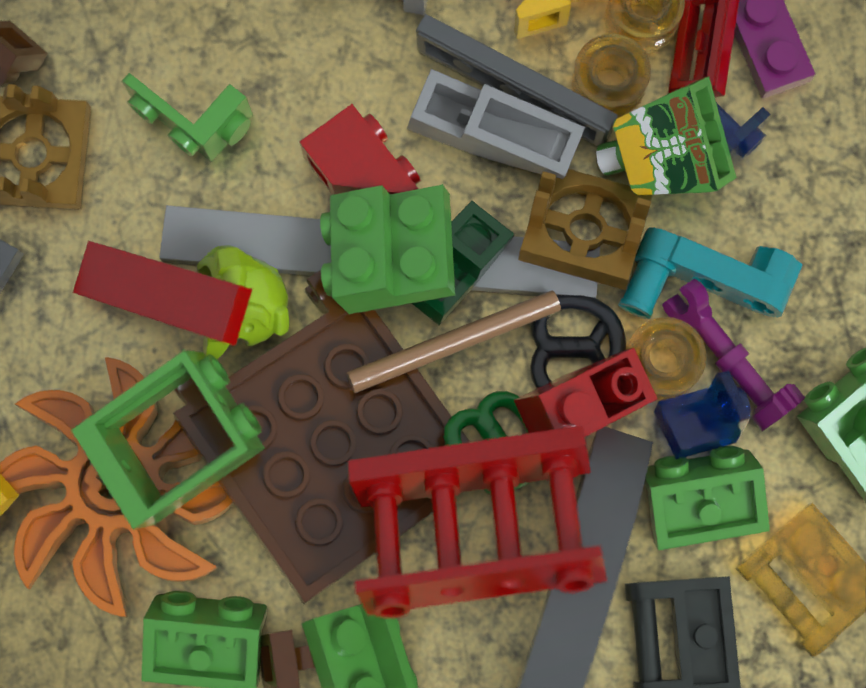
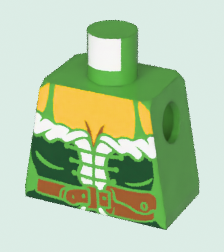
(671, 144)

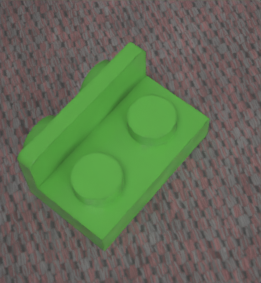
(706, 498)
(202, 641)
(358, 650)

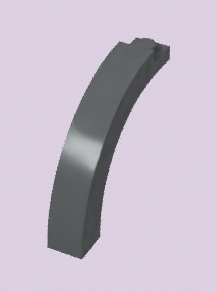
(607, 512)

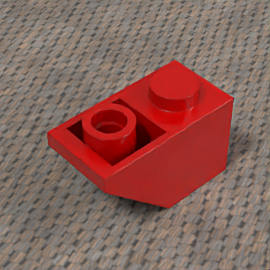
(351, 155)
(589, 395)

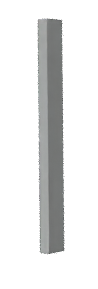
(298, 248)

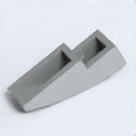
(494, 125)

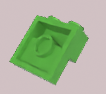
(388, 248)
(838, 420)

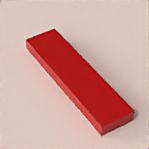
(163, 292)

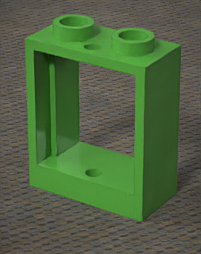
(119, 464)

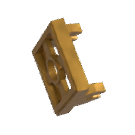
(74, 118)
(607, 269)

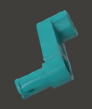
(760, 286)

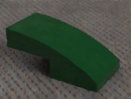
(476, 245)

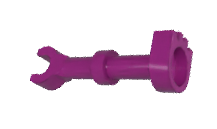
(731, 358)

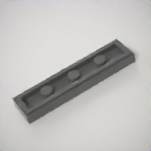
(509, 76)

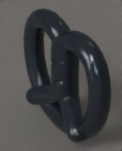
(576, 346)

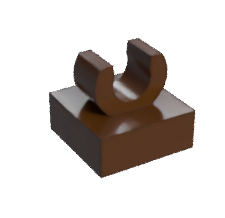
(17, 53)
(282, 660)

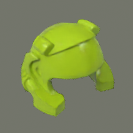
(268, 303)

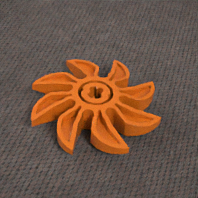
(86, 499)

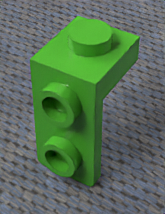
(219, 125)

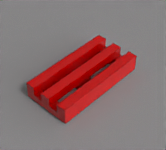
(712, 44)

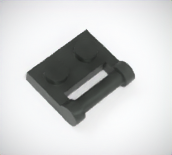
(701, 632)

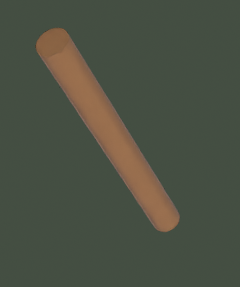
(453, 341)

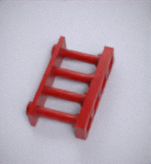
(465, 467)

